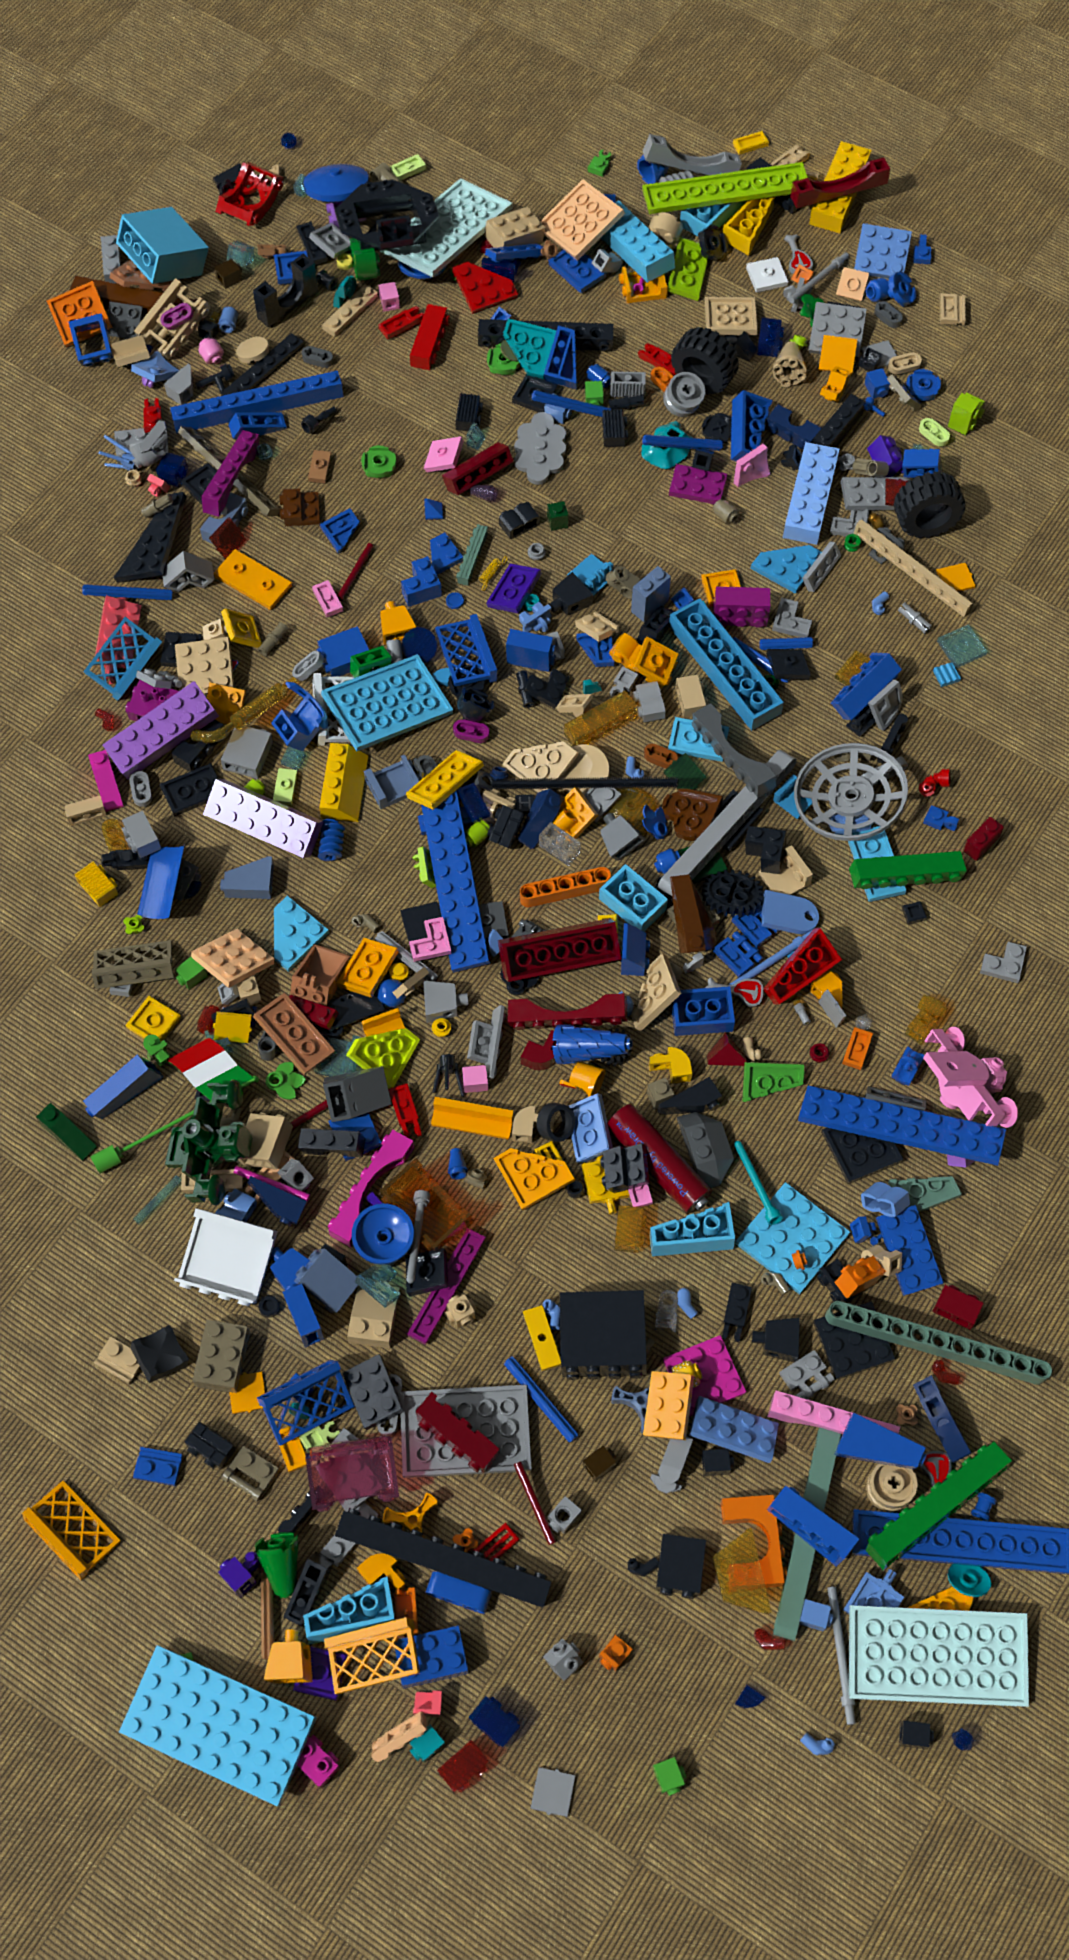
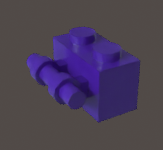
(886, 450)
(239, 1575)

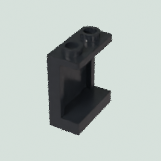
(680, 1566)

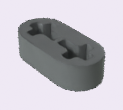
(888, 314)
(317, 357)

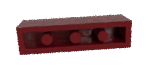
(477, 468)

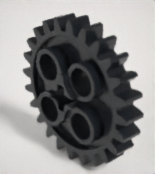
(719, 889)

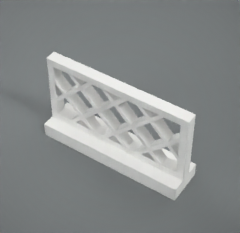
(318, 685)

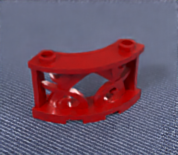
(253, 213)

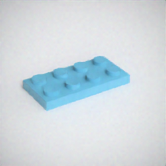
(870, 848)

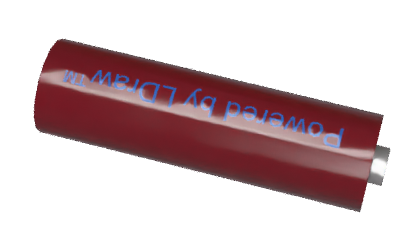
(663, 1160)

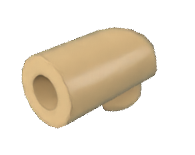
(749, 1050)

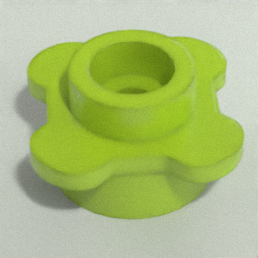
(799, 340)
(133, 929)

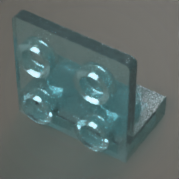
(338, 1062)

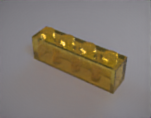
(601, 719)

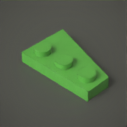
(767, 1078)

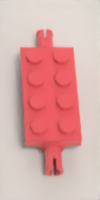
(113, 613)

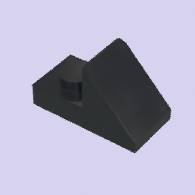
(743, 345)

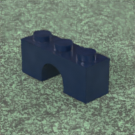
(780, 424)

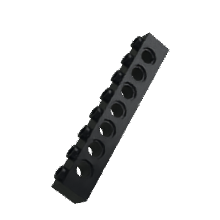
(587, 335)

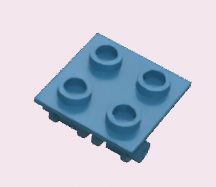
(593, 573)

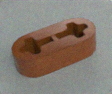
(660, 755)

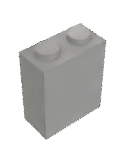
(247, 751)

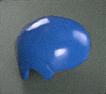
(385, 994)

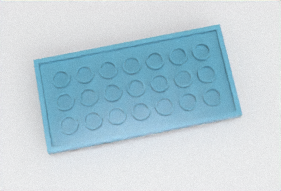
(218, 1725)

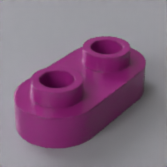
(177, 315)
(471, 729)

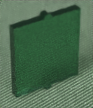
(687, 772)

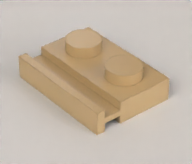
(952, 309)
(597, 626)
(118, 1360)

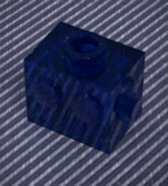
(172, 469)

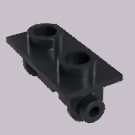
(862, 722)

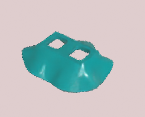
(672, 455)

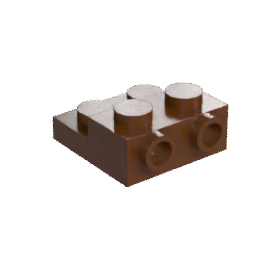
(299, 507)

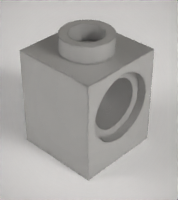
(289, 1171)
(564, 1506)

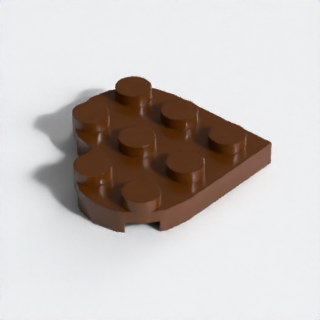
(691, 812)

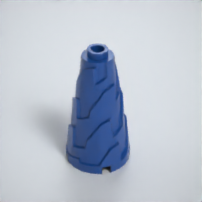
(585, 1044)

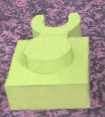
(317, 1436)

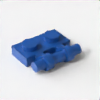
(752, 928)
(733, 957)

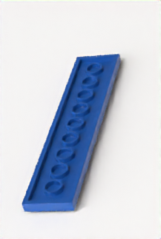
(456, 884)
(902, 1125)
(976, 1543)

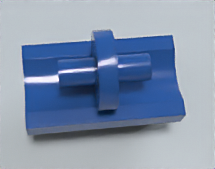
(907, 1066)

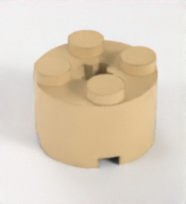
(666, 229)

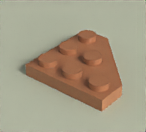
(129, 274)

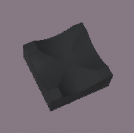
(159, 1354)

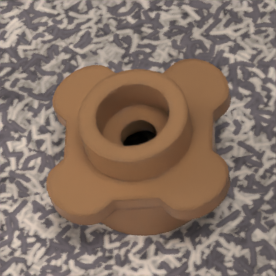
(549, 250)
(902, 1419)

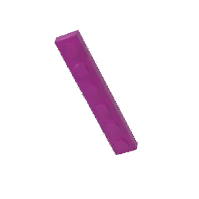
(436, 1302)

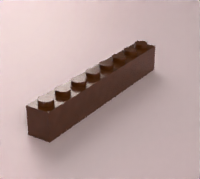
(126, 295)

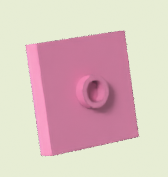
(443, 454)

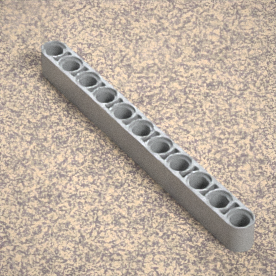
(725, 825)

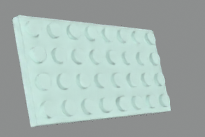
(460, 222)
(938, 1656)

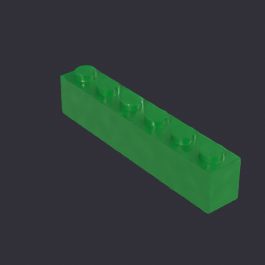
(907, 869)

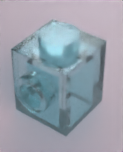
(240, 253)

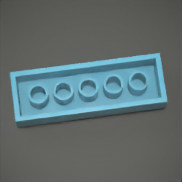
(639, 246)

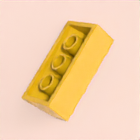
(343, 783)

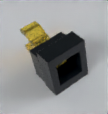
(207, 328)

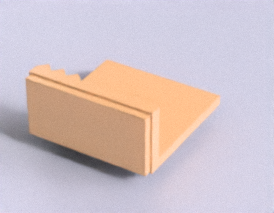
(852, 284)

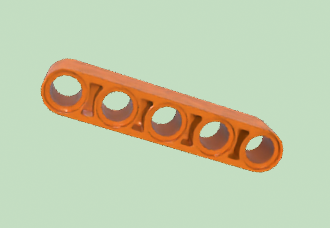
(558, 893)

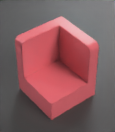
(428, 1703)

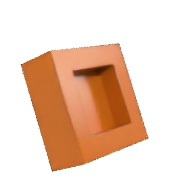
(802, 272)

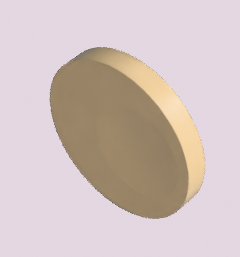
(589, 763)

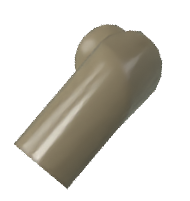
(365, 920)
(775, 1279)

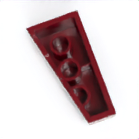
(456, 1434)

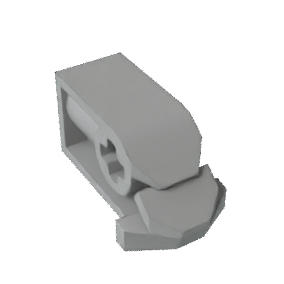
(672, 1466)

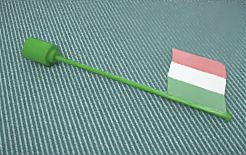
(200, 1065)

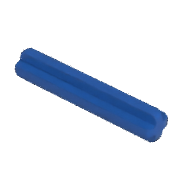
(786, 643)

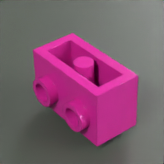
(317, 1763)

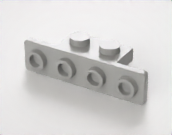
(485, 1041)

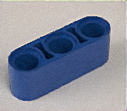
(458, 1592)

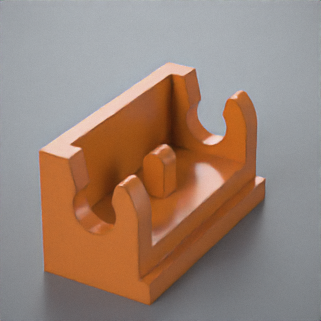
(406, 1607)

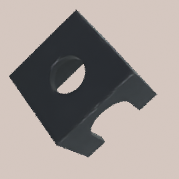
(869, 357)

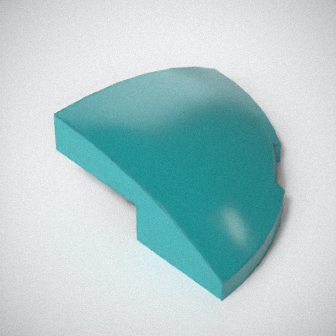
(345, 289)

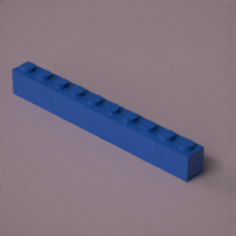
(262, 399)

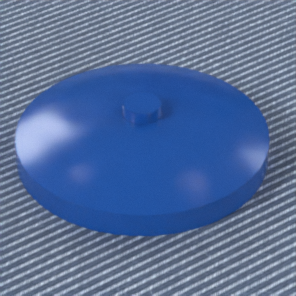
(334, 182)

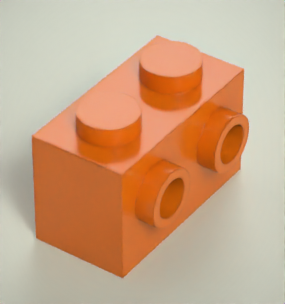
(859, 1276)

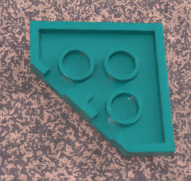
(530, 345)

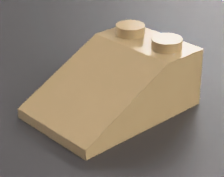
(370, 1321)

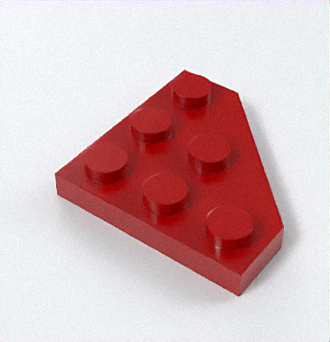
(482, 287)

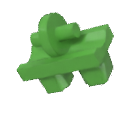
(156, 1049)

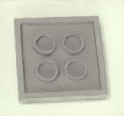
(836, 321)

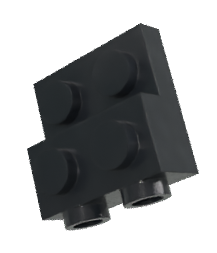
(625, 1168)

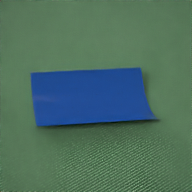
(160, 883)

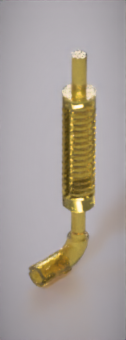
(246, 714)

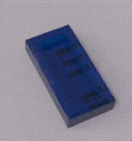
(473, 803)

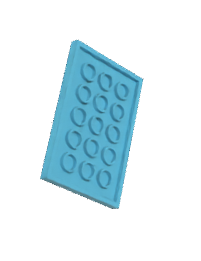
(387, 702)

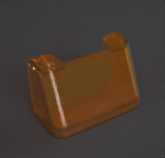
(442, 1216)

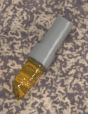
(800, 1009)

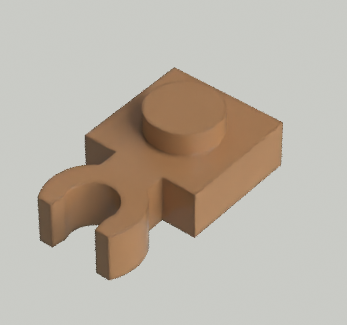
(267, 250)

